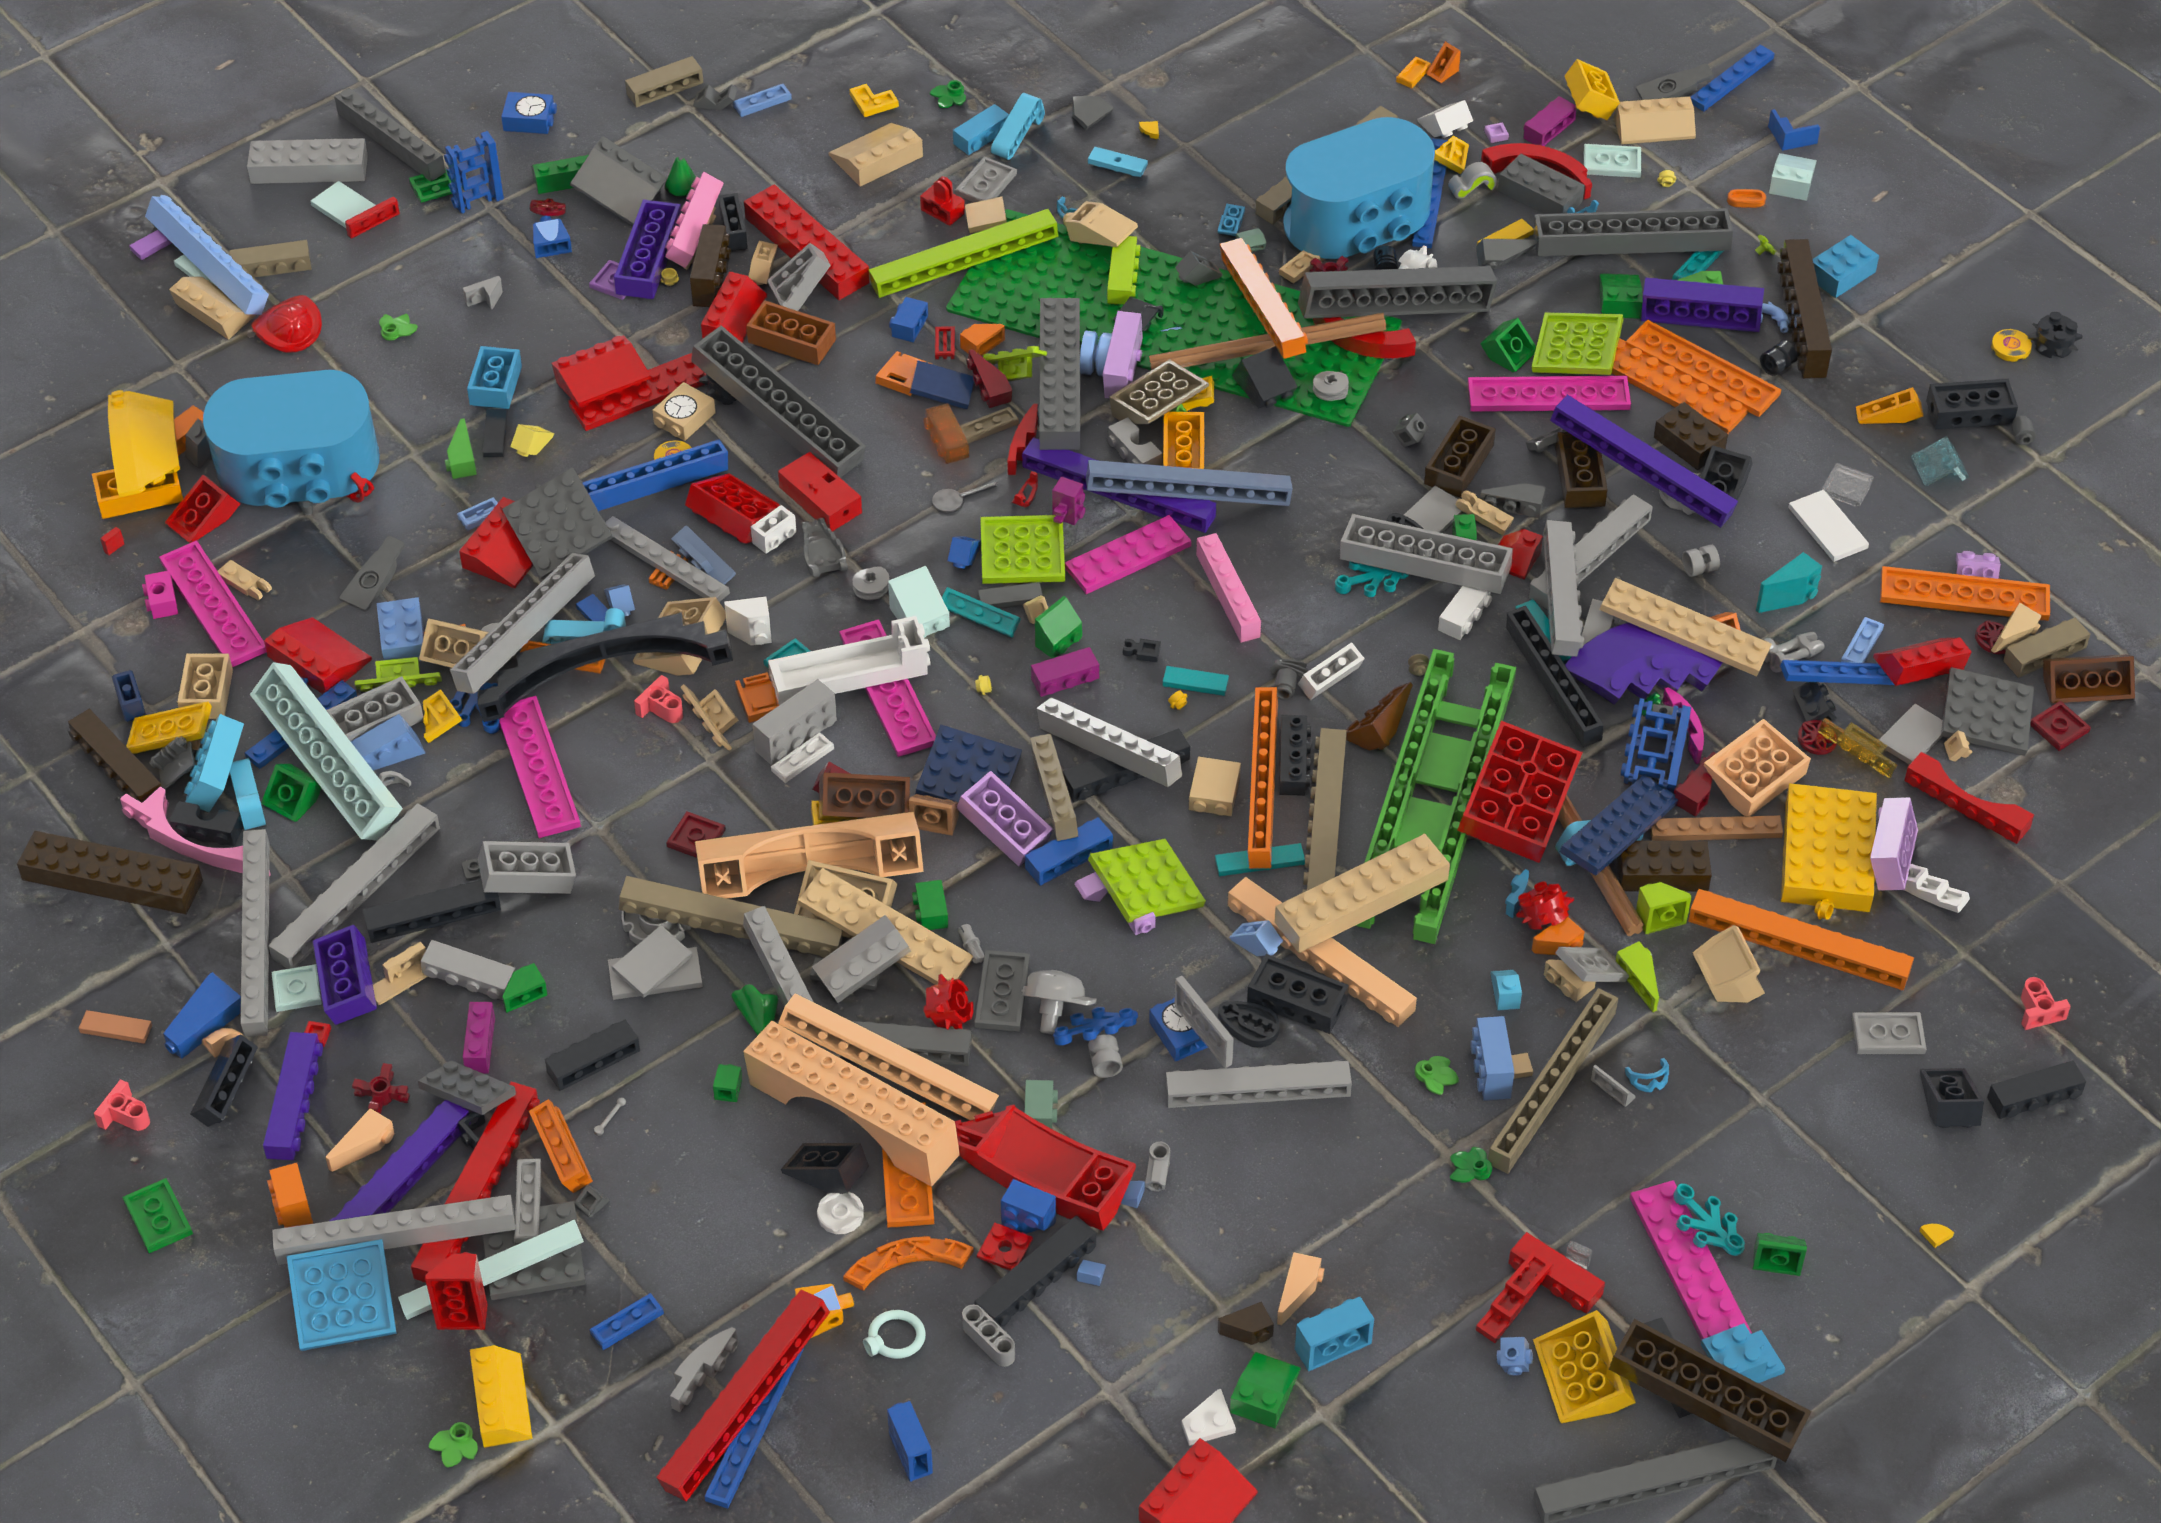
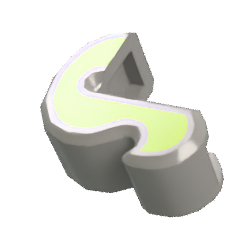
(1471, 178)

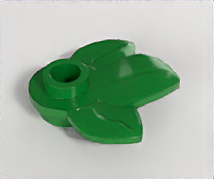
(949, 94)
(1470, 1165)

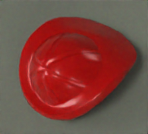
(289, 324)

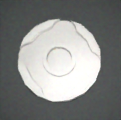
(840, 1212)

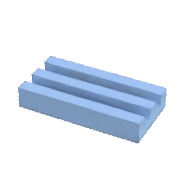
(479, 511)

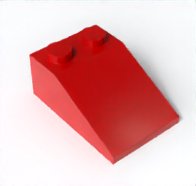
(202, 510)

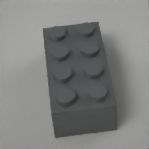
(1540, 186)

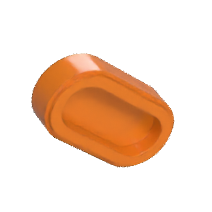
(1746, 198)

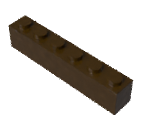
(113, 756)

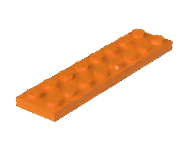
(1705, 367)
(1675, 387)
(1962, 592)

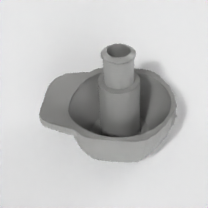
(1054, 989)

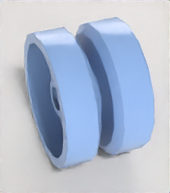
(1094, 352)

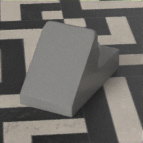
(486, 290)

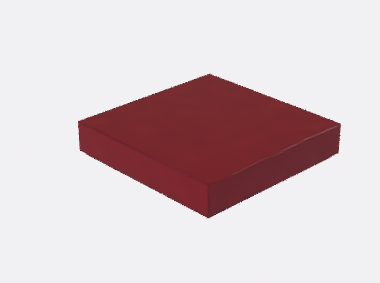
(2059, 725)
(692, 829)

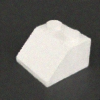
(1446, 119)
(749, 620)

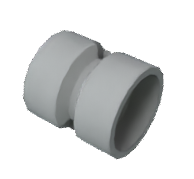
(1701, 560)
(1105, 1056)

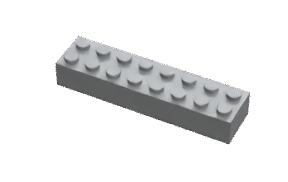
(1426, 553)

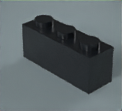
(733, 220)

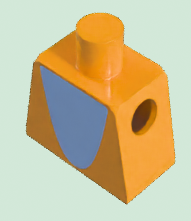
(833, 1302)

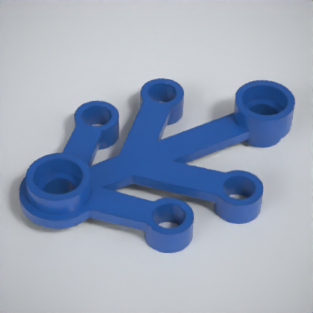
(490, 726)
(1092, 1027)

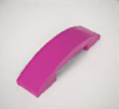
(1694, 729)

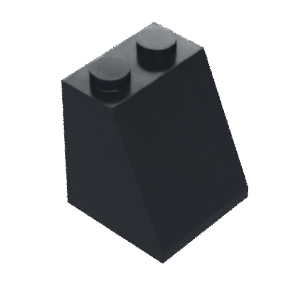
(1265, 378)

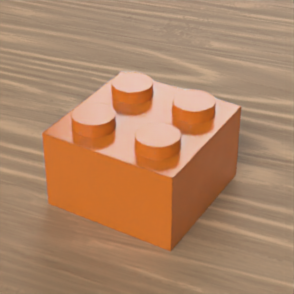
(289, 1196)

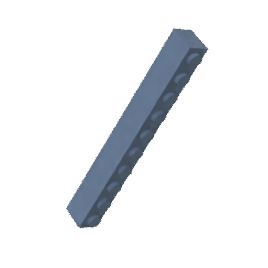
(1188, 483)

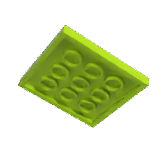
(1577, 343)
(1022, 549)
(1146, 880)

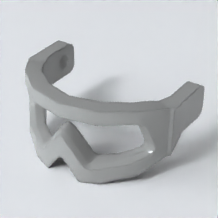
(398, 778)

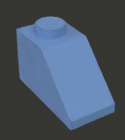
(620, 598)

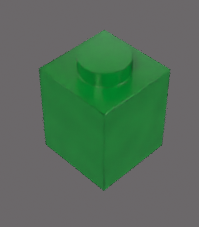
(727, 1083)

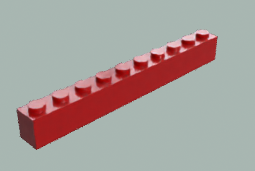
(482, 1169)
(743, 1395)

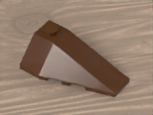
(1380, 721)

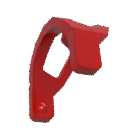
(360, 482)
(1020, 497)

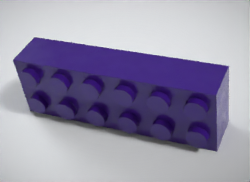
(645, 250)
(1702, 304)

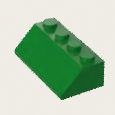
(556, 174)

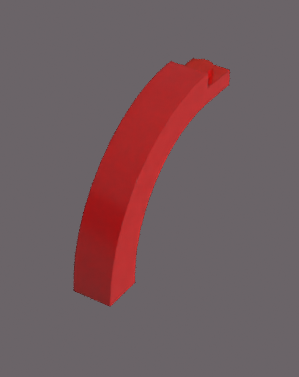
(1501, 156)
(1376, 344)

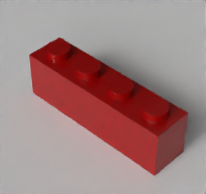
(1564, 1278)

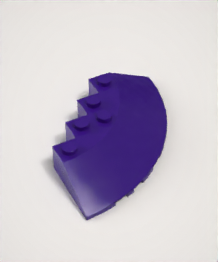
(1637, 661)

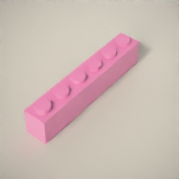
(690, 223)
(1228, 588)

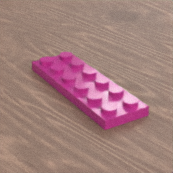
(1127, 554)

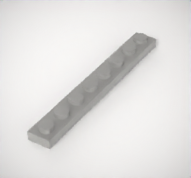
(666, 561)

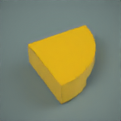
(1150, 129)
(1936, 1233)

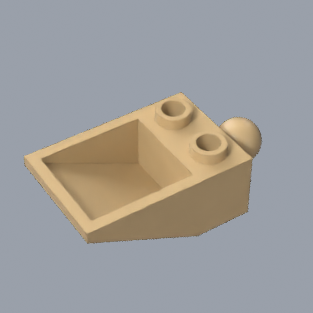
(1098, 225)

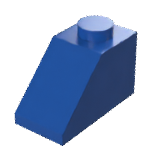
(963, 551)

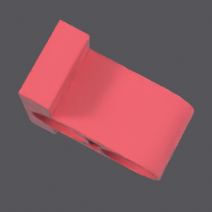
(659, 701)
(2041, 1005)
(122, 1108)

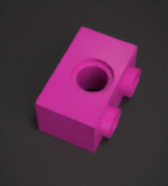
(161, 594)

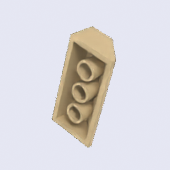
(1655, 120)
(209, 305)

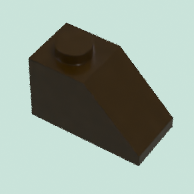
(1247, 1325)

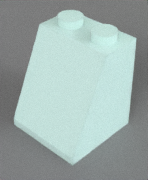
(918, 596)

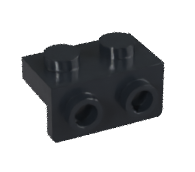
(1814, 701)

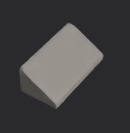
(1611, 1086)

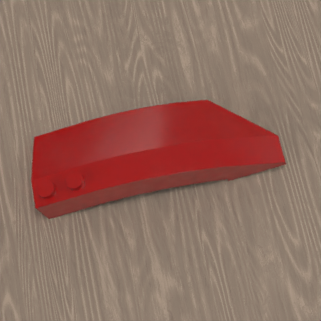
(1023, 1149)

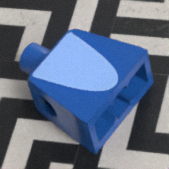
(550, 237)

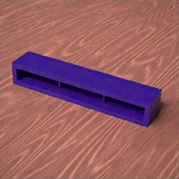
(292, 1096)

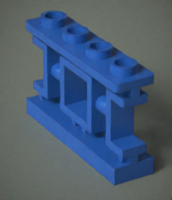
(488, 172)
(1673, 747)

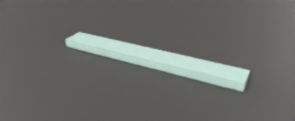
(505, 1263)

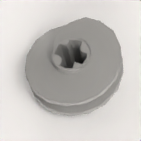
(1330, 385)
(871, 583)

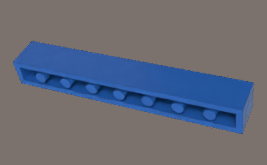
(658, 475)

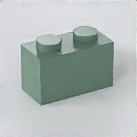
(1040, 1100)

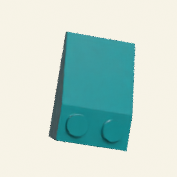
(1790, 584)

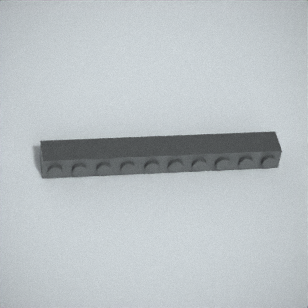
(1649, 1479)

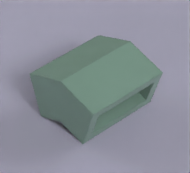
(1254, 238)

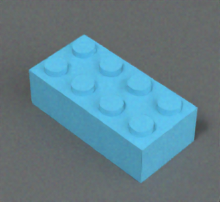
(213, 762)

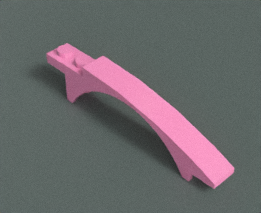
(153, 816)

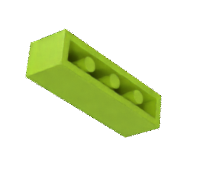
(1122, 271)

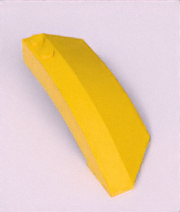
(141, 440)

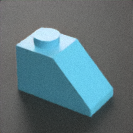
(1506, 989)

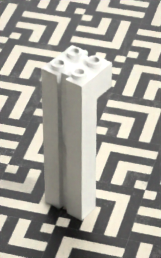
(855, 664)

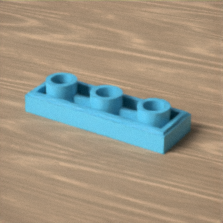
(1117, 161)

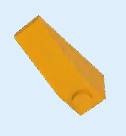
(1895, 408)

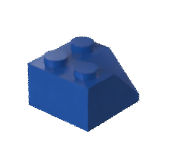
(1027, 1208)

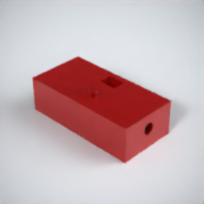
(820, 491)

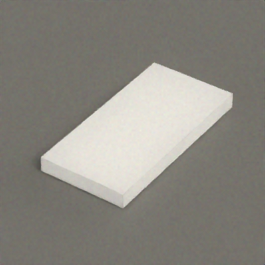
(1828, 525)

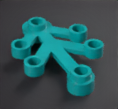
(1344, 583)
(1729, 1240)

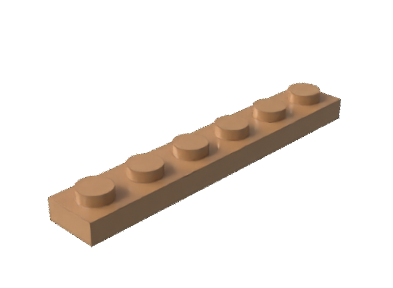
(1717, 828)

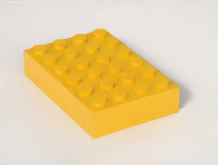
(1828, 847)

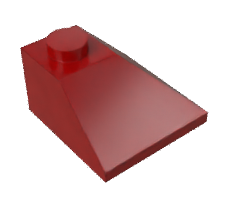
(1525, 551)

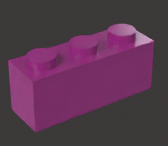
(1550, 121)
(1065, 671)
(479, 1036)

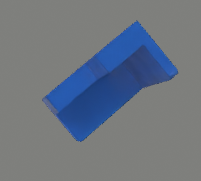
(1791, 138)

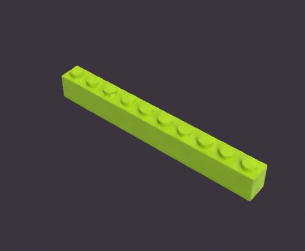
(963, 253)

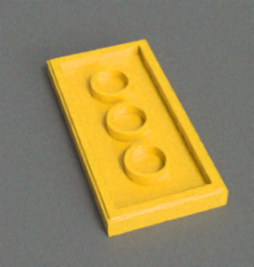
(163, 727)

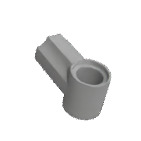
(1157, 1167)

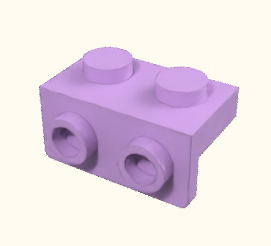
(1978, 565)

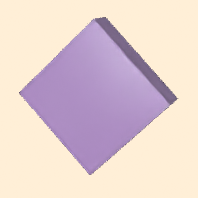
(1496, 132)

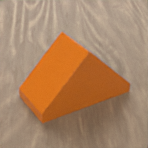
(1445, 63)

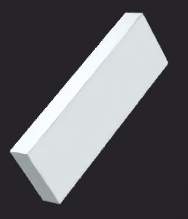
(802, 757)

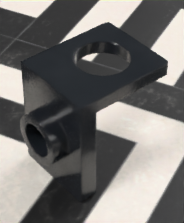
(467, 1135)

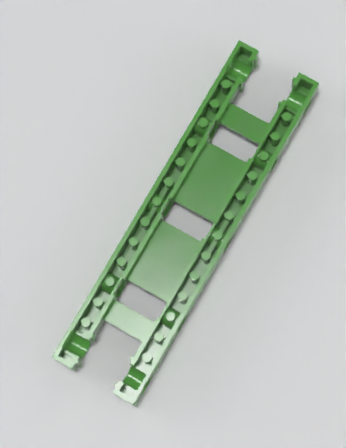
(1442, 764)

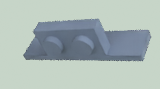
(702, 555)

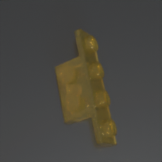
(1859, 744)

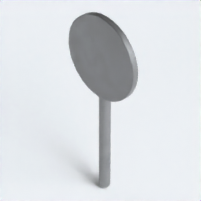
(951, 500)

